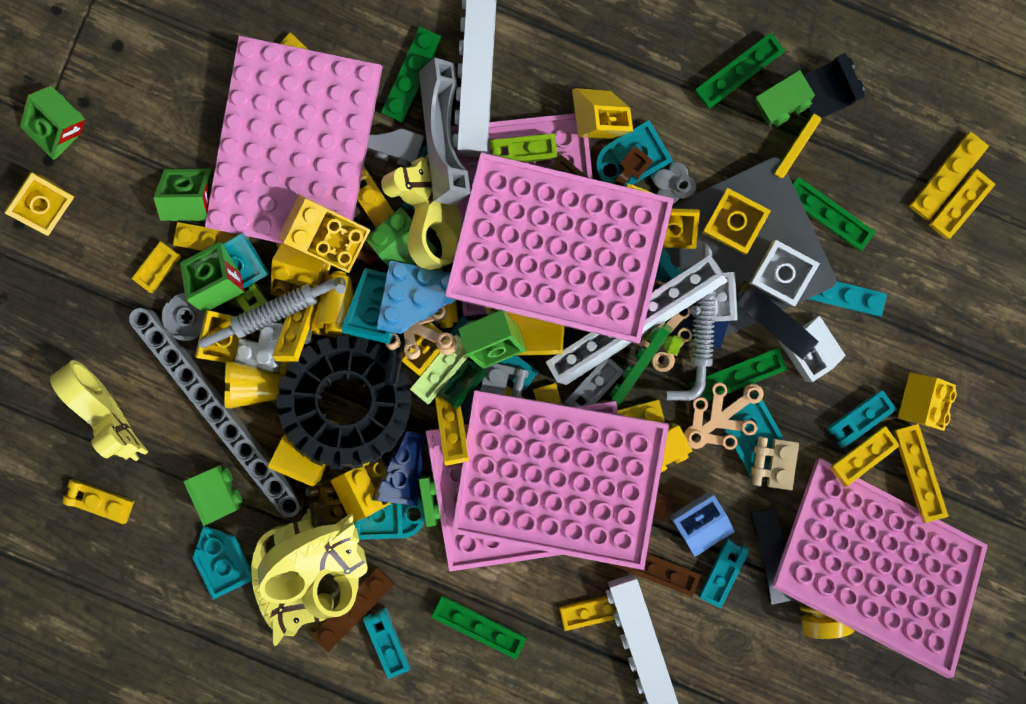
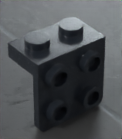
(834, 86)

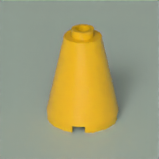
(332, 309)
(249, 385)

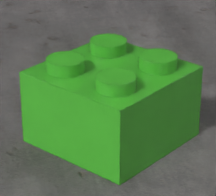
(784, 98)
(492, 339)

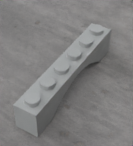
(397, 145)
(448, 175)

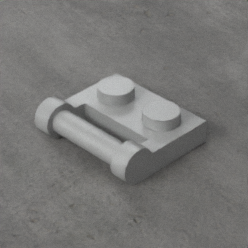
(497, 378)

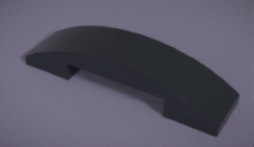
(775, 320)
(771, 547)

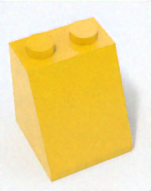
(292, 464)

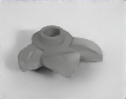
(670, 180)

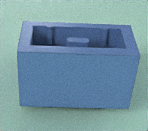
(702, 523)

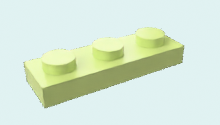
(439, 373)

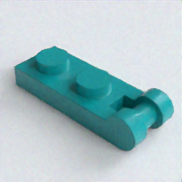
(862, 418)
(723, 573)
(387, 644)

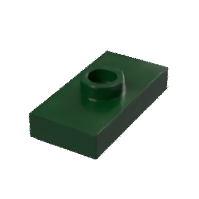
(461, 384)

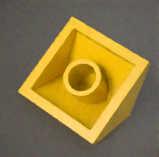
(39, 203)
(682, 229)
(223, 350)

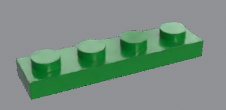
(739, 71)
(408, 81)
(833, 216)
(644, 355)
(743, 373)
(479, 627)

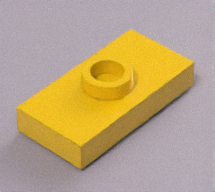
(156, 267)

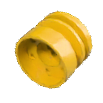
(821, 626)

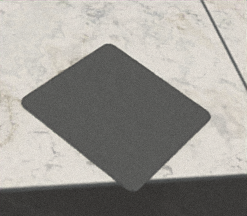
(785, 223)

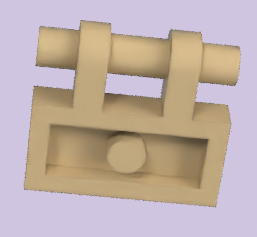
(782, 463)

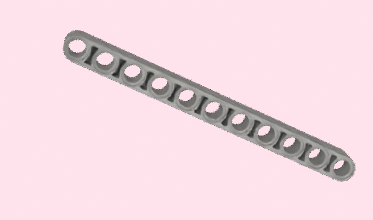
(206, 407)

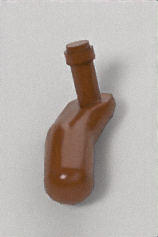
(367, 258)

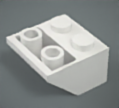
(822, 356)

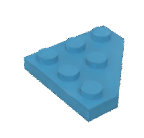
(411, 296)

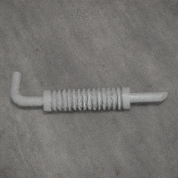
(274, 311)
(702, 343)

